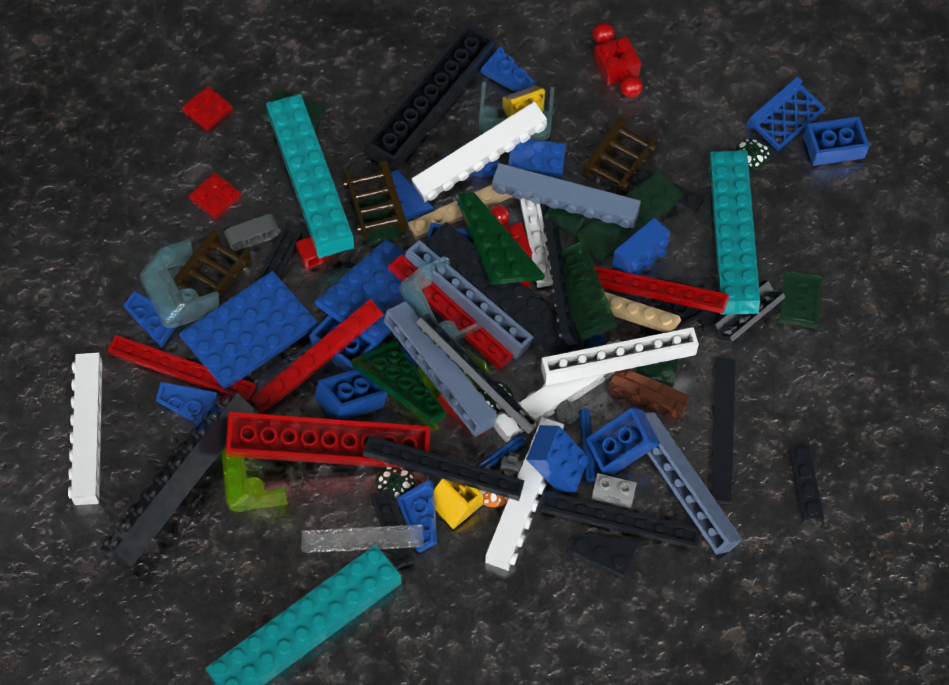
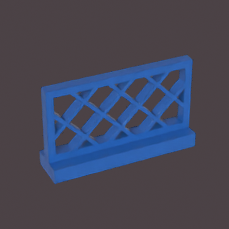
(779, 101)

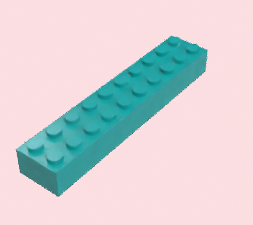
(310, 176)
(734, 231)
(307, 622)

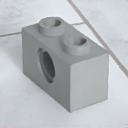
(613, 491)

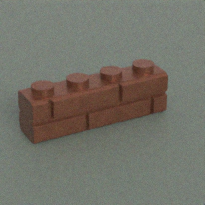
(649, 393)

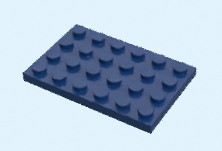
(364, 282)
(248, 330)

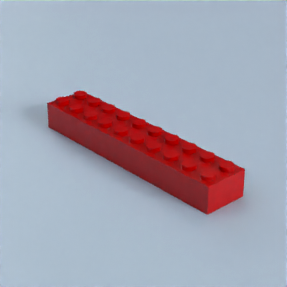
(315, 438)

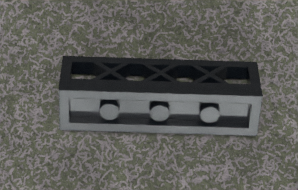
(731, 326)

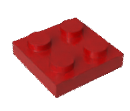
(207, 108)
(215, 195)

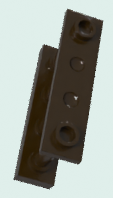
(610, 142)
(386, 189)
(201, 257)

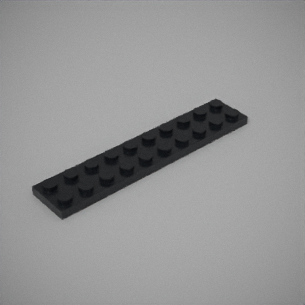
(511, 298)

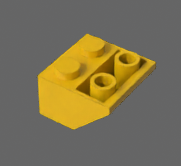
(517, 101)
(456, 501)

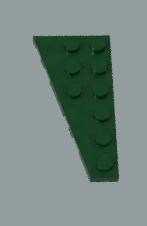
(497, 249)
(400, 378)

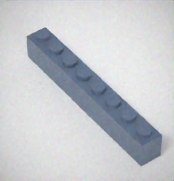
(566, 195)
(473, 302)
(441, 371)
(691, 491)

